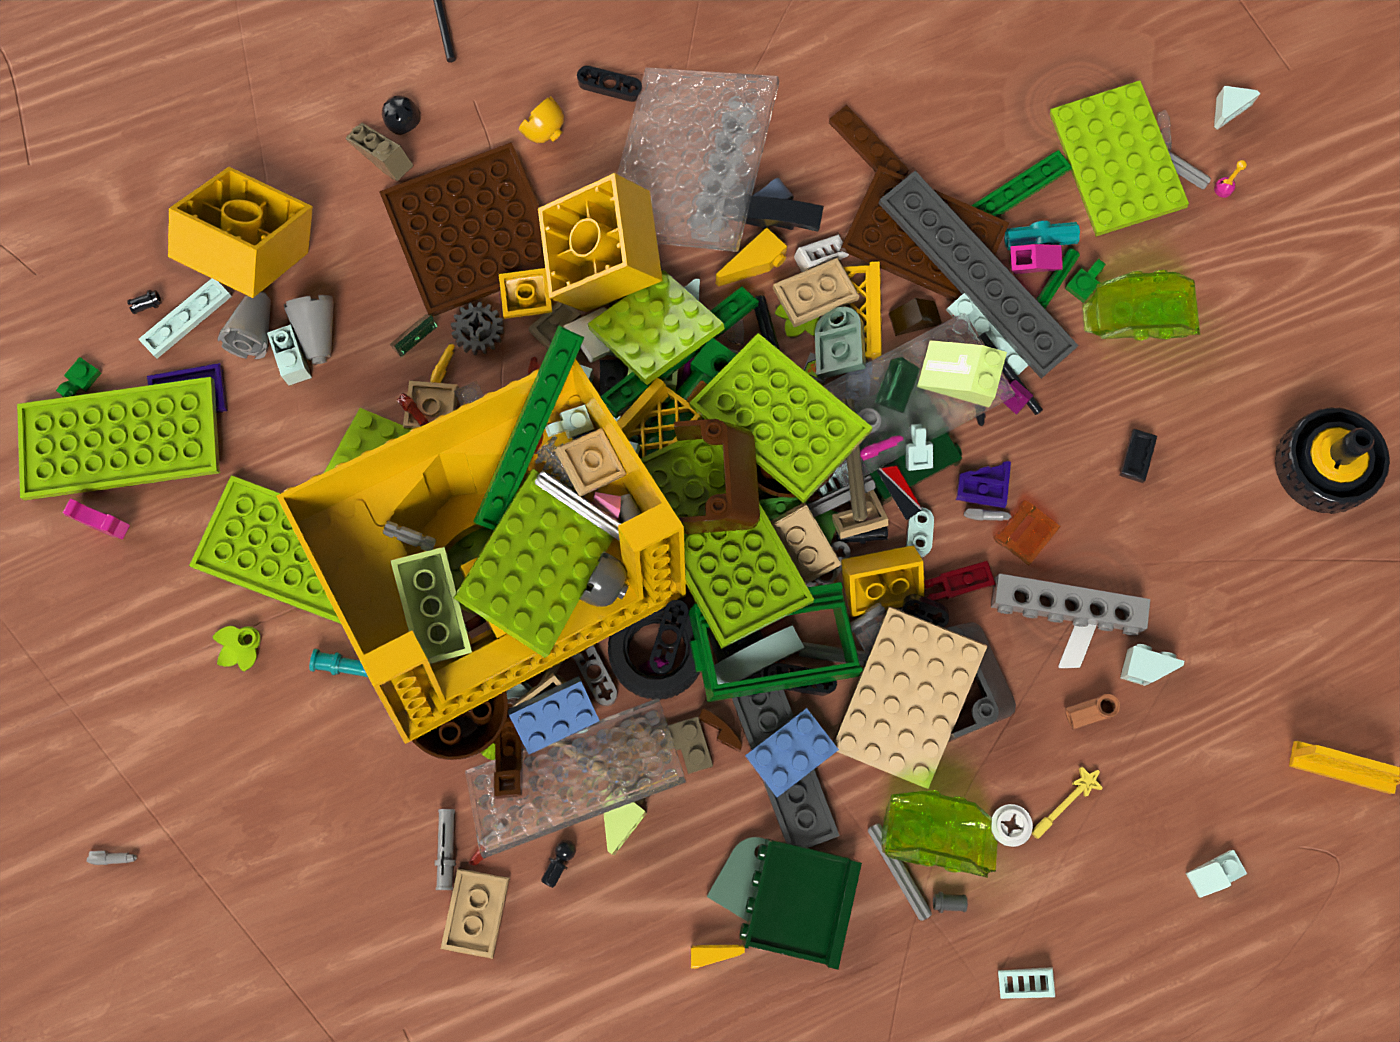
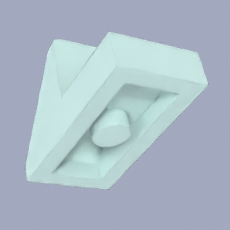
(1216, 874)

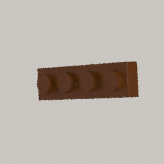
(865, 142)

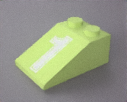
(962, 371)

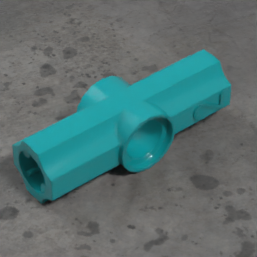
(1043, 233)

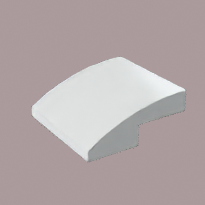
(591, 345)

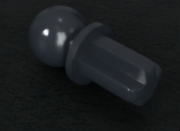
(564, 851)

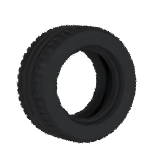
(640, 683)

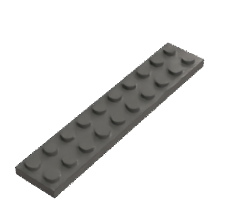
(978, 274)
(803, 807)

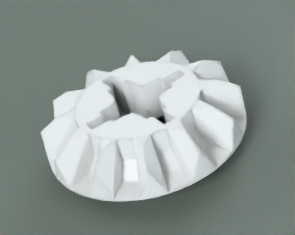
(1021, 819)

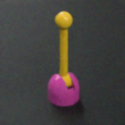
(1226, 185)

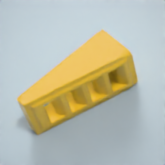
(708, 954)

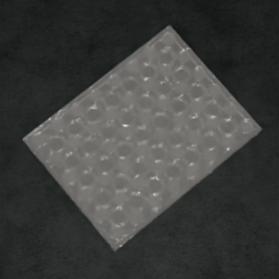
(699, 152)

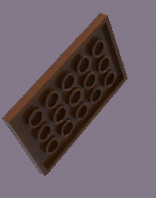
(880, 239)

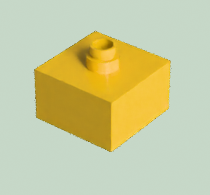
(239, 231)
(599, 243)

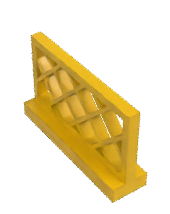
(873, 306)
(645, 407)
(1345, 767)

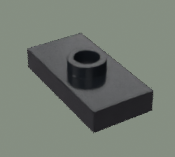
(610, 374)
(1138, 455)

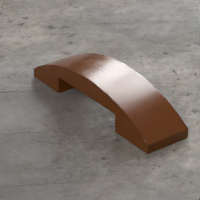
(508, 760)

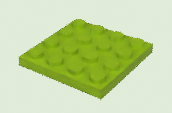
(656, 328)

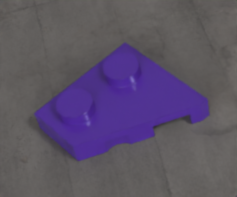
(985, 486)

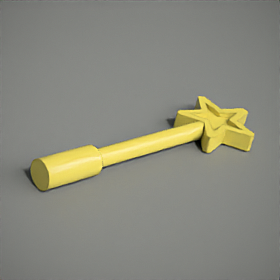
(1085, 784)

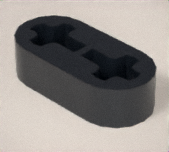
(926, 609)

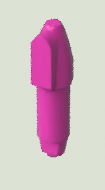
(874, 449)

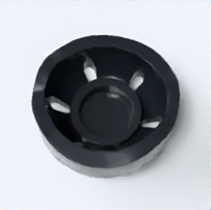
(396, 108)

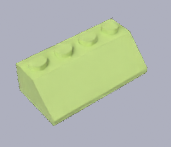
(429, 604)

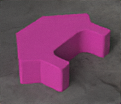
(95, 519)

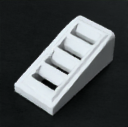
(805, 255)

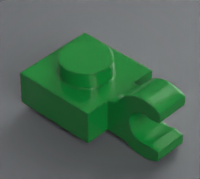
(1084, 282)
(79, 376)

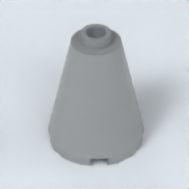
(312, 325)
(248, 328)

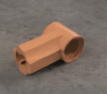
(1091, 712)

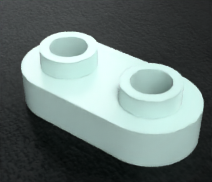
(921, 531)

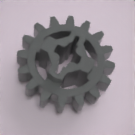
(486, 334)

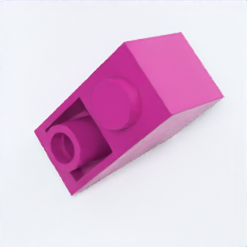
(1036, 258)

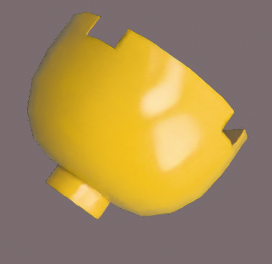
(544, 122)

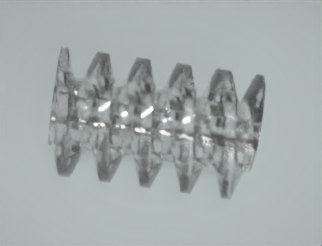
(548, 454)

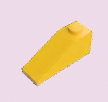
(755, 259)

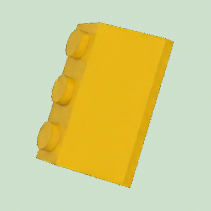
(882, 578)

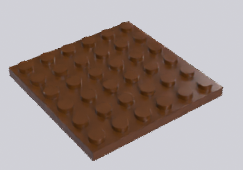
(466, 227)

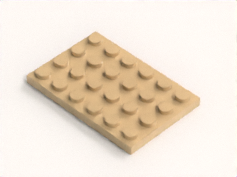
(909, 697)

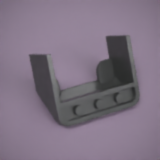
(997, 698)

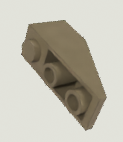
(380, 151)

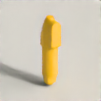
(440, 369)

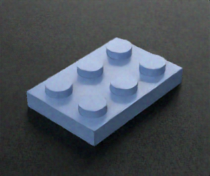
(553, 715)
(791, 753)

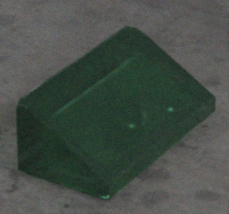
(414, 335)
(897, 384)

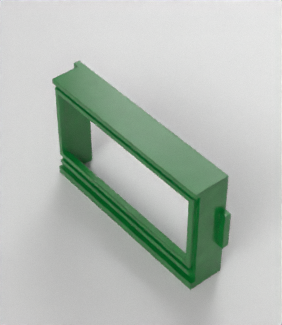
(825, 597)

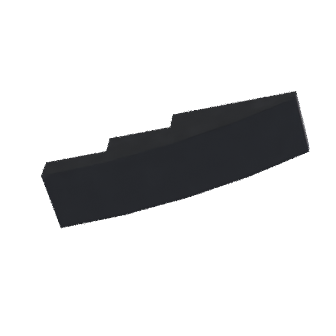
(783, 213)

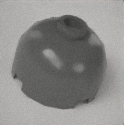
(606, 582)

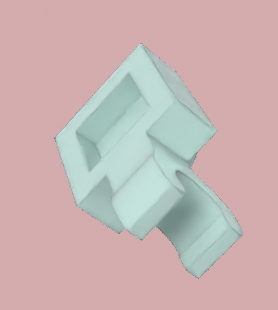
(573, 422)
(919, 453)

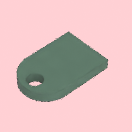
(840, 345)
(735, 878)

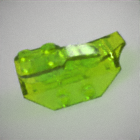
(1143, 307)
(939, 832)

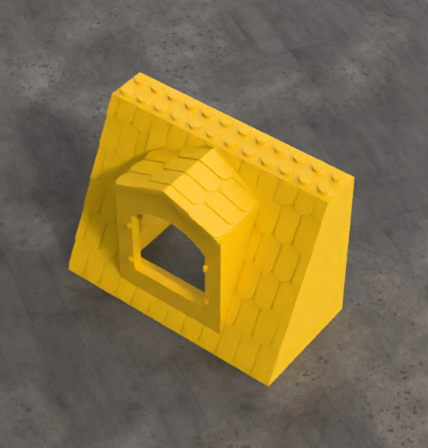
(435, 486)

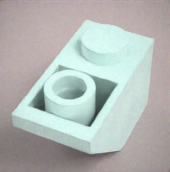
(289, 355)
(1147, 666)

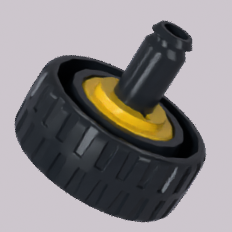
(1332, 460)

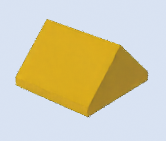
(525, 293)

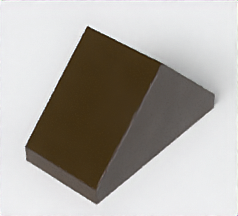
(914, 316)

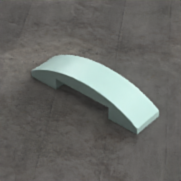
(758, 656)

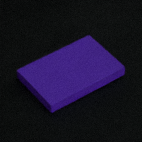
(214, 371)

